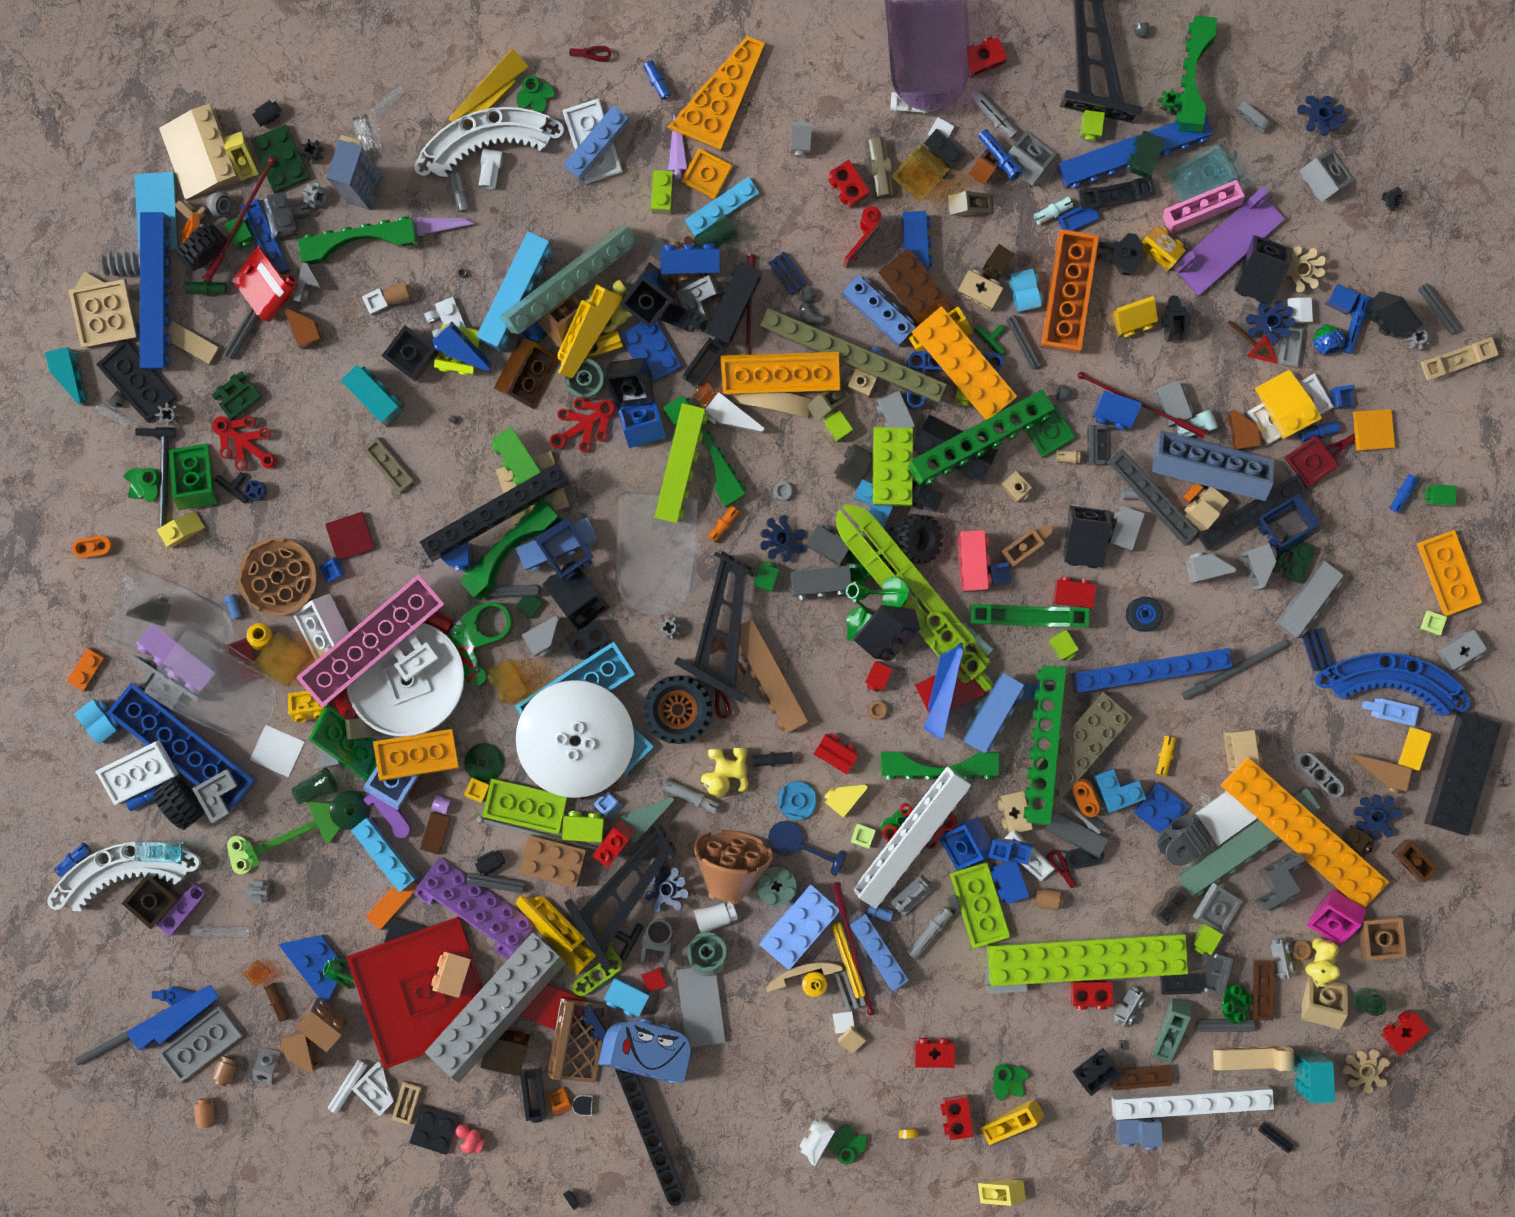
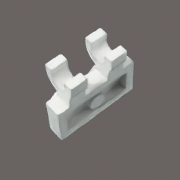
(447, 312)
(416, 661)

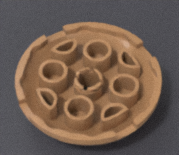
(258, 573)

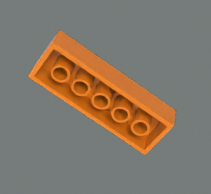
(1069, 291)

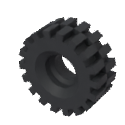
(201, 247)
(929, 538)

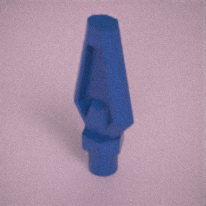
(171, 995)

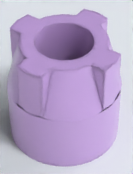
(441, 804)

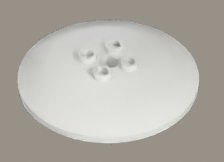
(414, 708)
(578, 710)

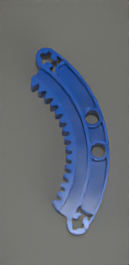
(1425, 681)

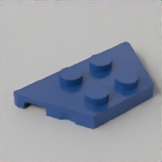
(309, 958)

